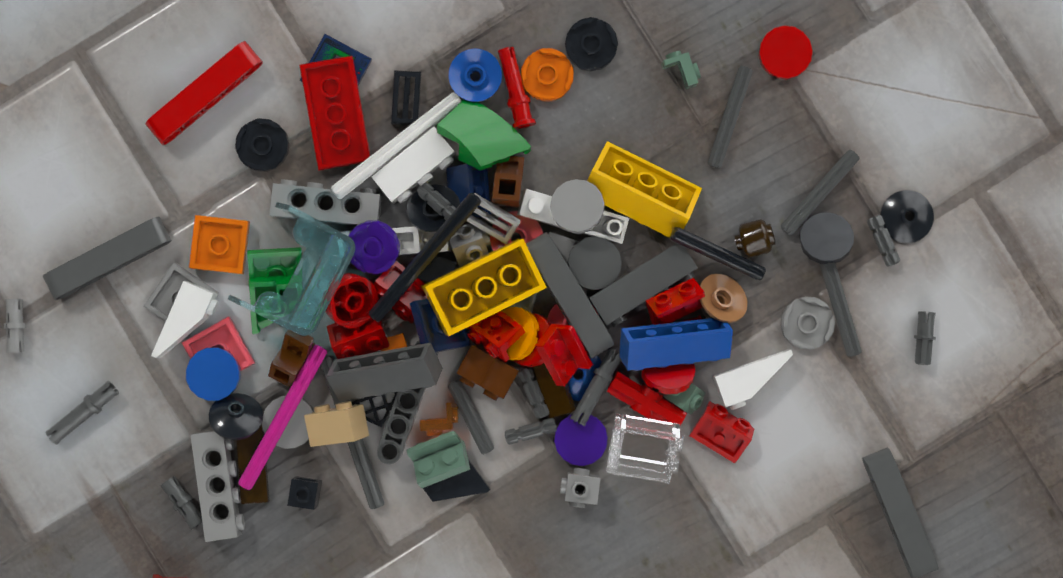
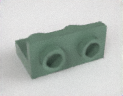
(439, 458)

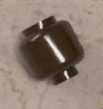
(755, 238)

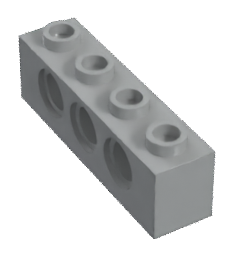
(287, 190)
(213, 525)

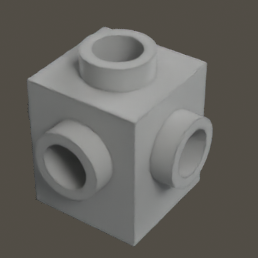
(469, 244)
(588, 495)

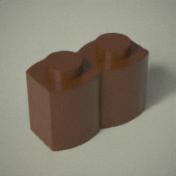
(487, 372)

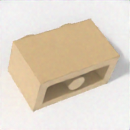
(337, 424)

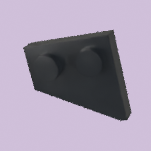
(457, 486)

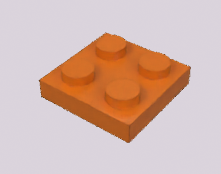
(219, 244)

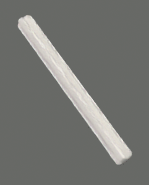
(395, 146)

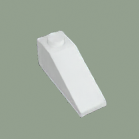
(188, 312)
(746, 380)

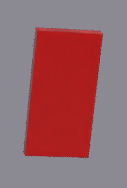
(335, 112)

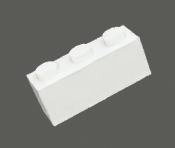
(414, 166)

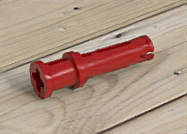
(517, 99)

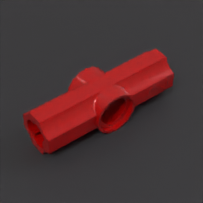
(645, 400)

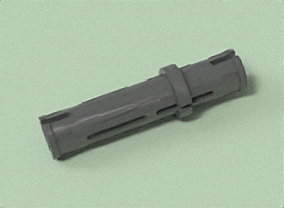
(596, 387)
(90, 405)

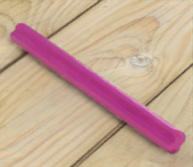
(282, 417)

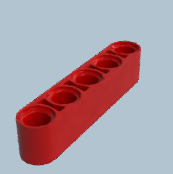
(204, 93)

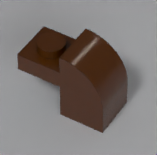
(508, 182)
(290, 357)

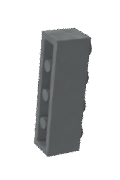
(643, 283)
(385, 372)

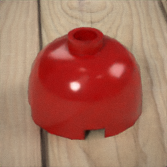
(352, 301)

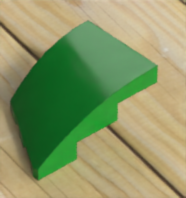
(481, 135)
(269, 272)

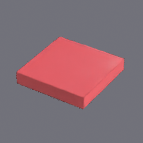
(223, 336)

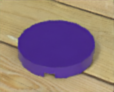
(375, 247)
(580, 443)

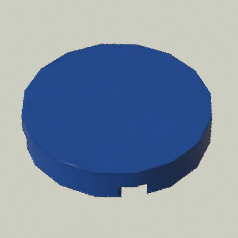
(213, 374)

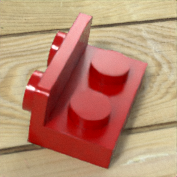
(413, 293)
(675, 302)
(496, 334)
(357, 341)
(562, 353)
(723, 432)

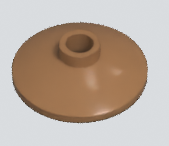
(723, 298)

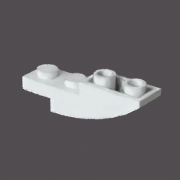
(537, 207)

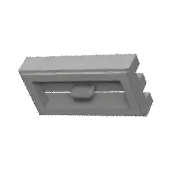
(499, 212)

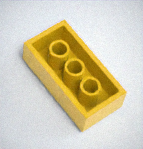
(484, 287)

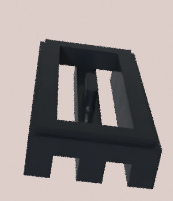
(394, 117)

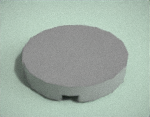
(577, 206)
(807, 323)
(295, 431)

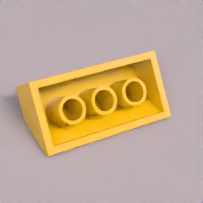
(643, 190)

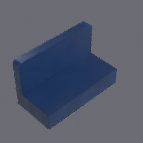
(466, 180)

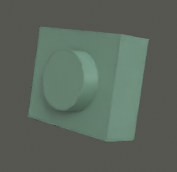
(688, 71)
(688, 400)

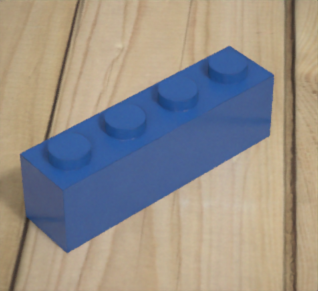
(675, 343)

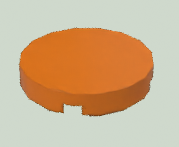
(547, 74)

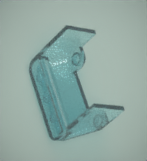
(313, 280)

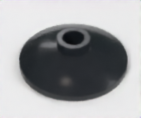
(420, 212)
(894, 212)
(236, 425)

